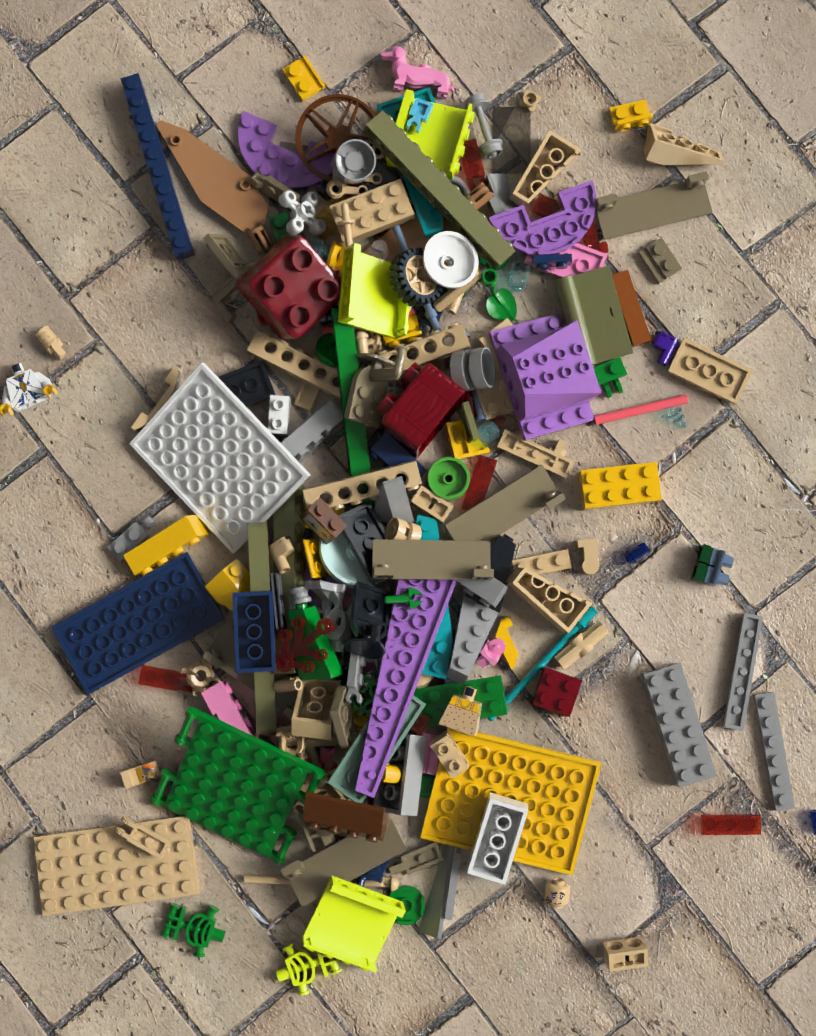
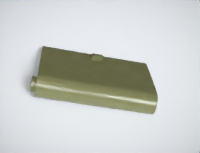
(596, 307)

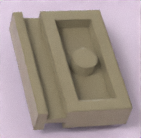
(659, 261)

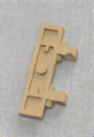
(552, 459)

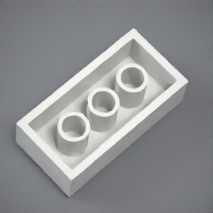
(497, 838)

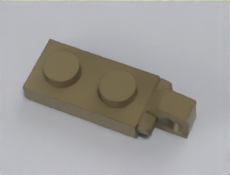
(270, 186)
(417, 859)

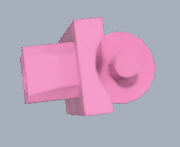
(491, 652)

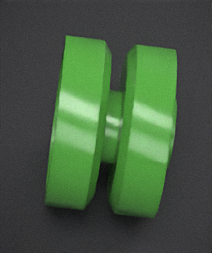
(458, 473)

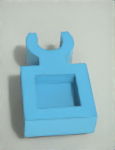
(419, 113)

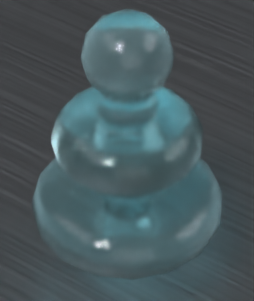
(678, 418)

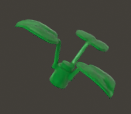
(502, 303)

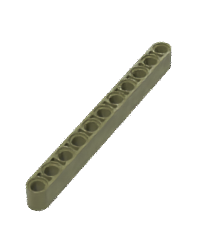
(260, 581)

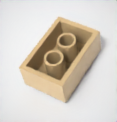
(312, 709)

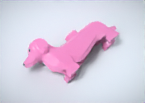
(414, 76)

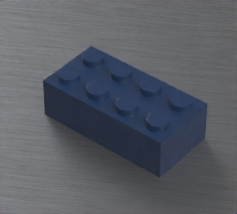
(254, 631)

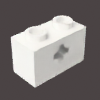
(279, 415)

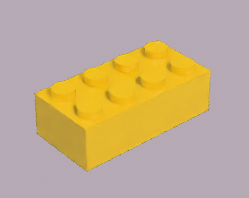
(619, 486)

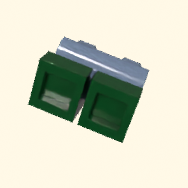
(715, 559)

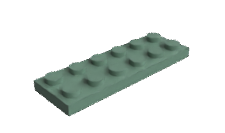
(346, 772)

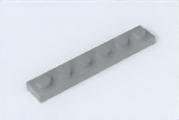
(742, 671)
(774, 751)

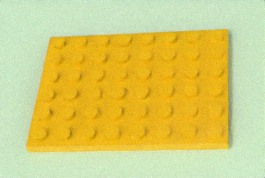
(550, 781)

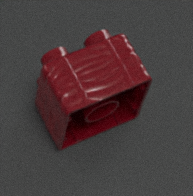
(291, 287)
(422, 407)

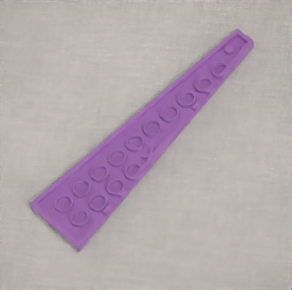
(407, 650)

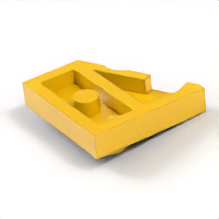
(458, 442)

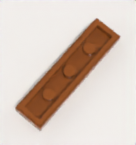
(631, 309)

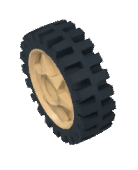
(412, 279)

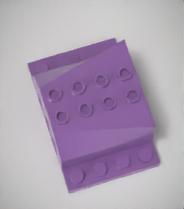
(546, 374)

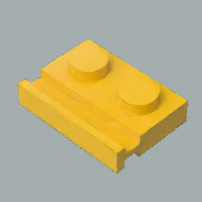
(303, 78)

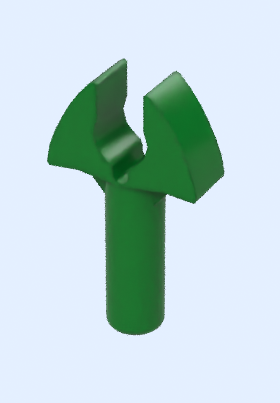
(404, 598)

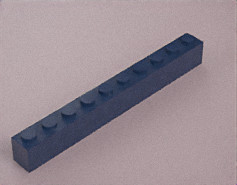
(157, 166)

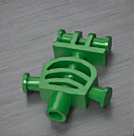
(212, 932)

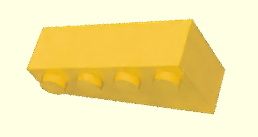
(166, 544)

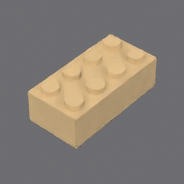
(375, 211)

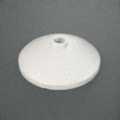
(459, 255)

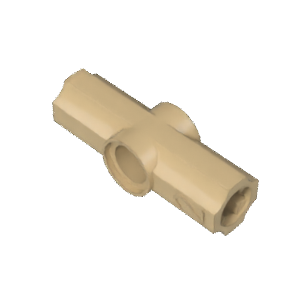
(581, 645)

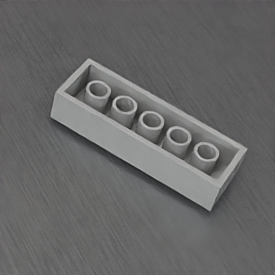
(678, 725)

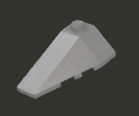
(393, 502)

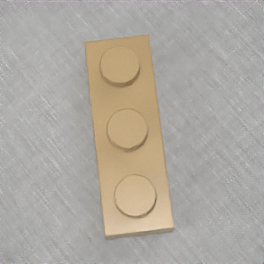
(545, 562)

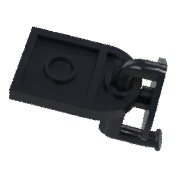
(368, 623)

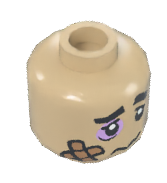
(557, 893)

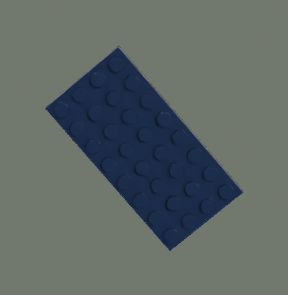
(137, 623)

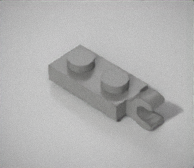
(131, 538)
(355, 677)

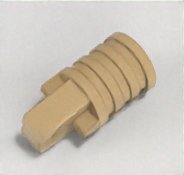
(50, 342)

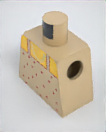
(463, 712)

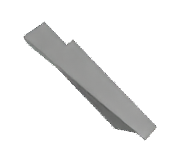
(500, 203)
(442, 894)

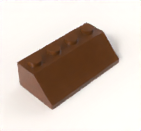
(345, 816)

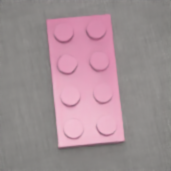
(583, 260)

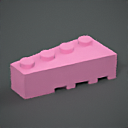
(226, 708)

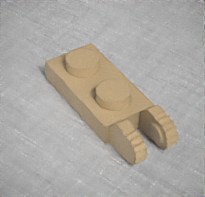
(144, 838)

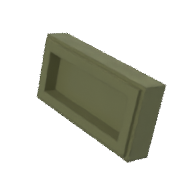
(468, 422)

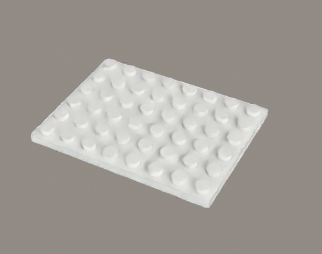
(219, 457)

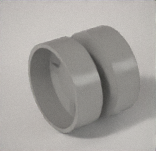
(354, 161)
(473, 368)

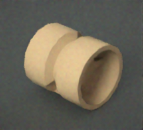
(401, 530)

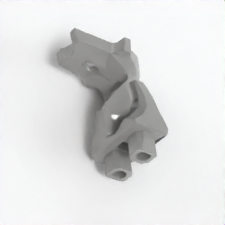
(332, 598)

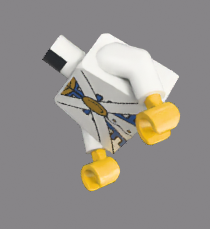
(25, 390)

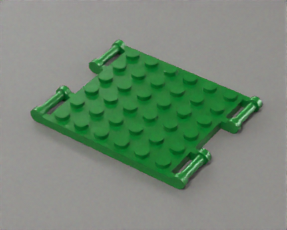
(236, 785)

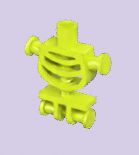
(290, 971)

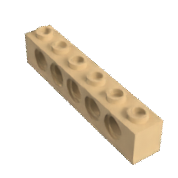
(264, 339)
(460, 343)
(351, 483)

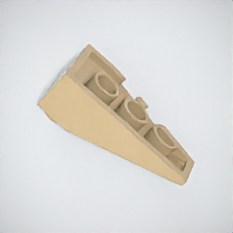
(669, 149)

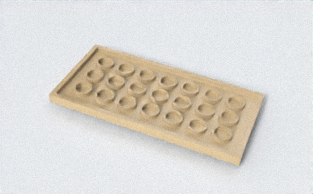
(105, 870)

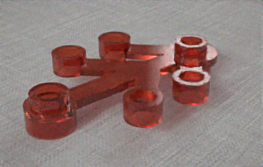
(300, 646)

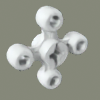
(302, 213)

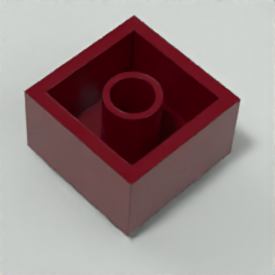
(556, 691)

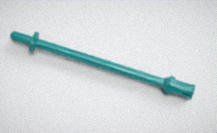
(582, 623)

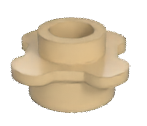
(528, 94)

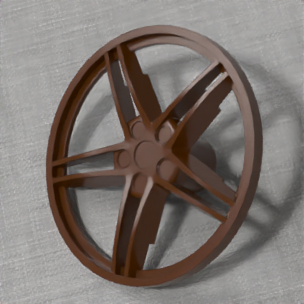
(334, 135)

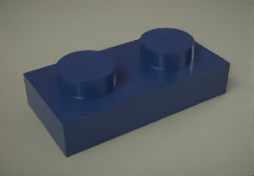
(543, 262)

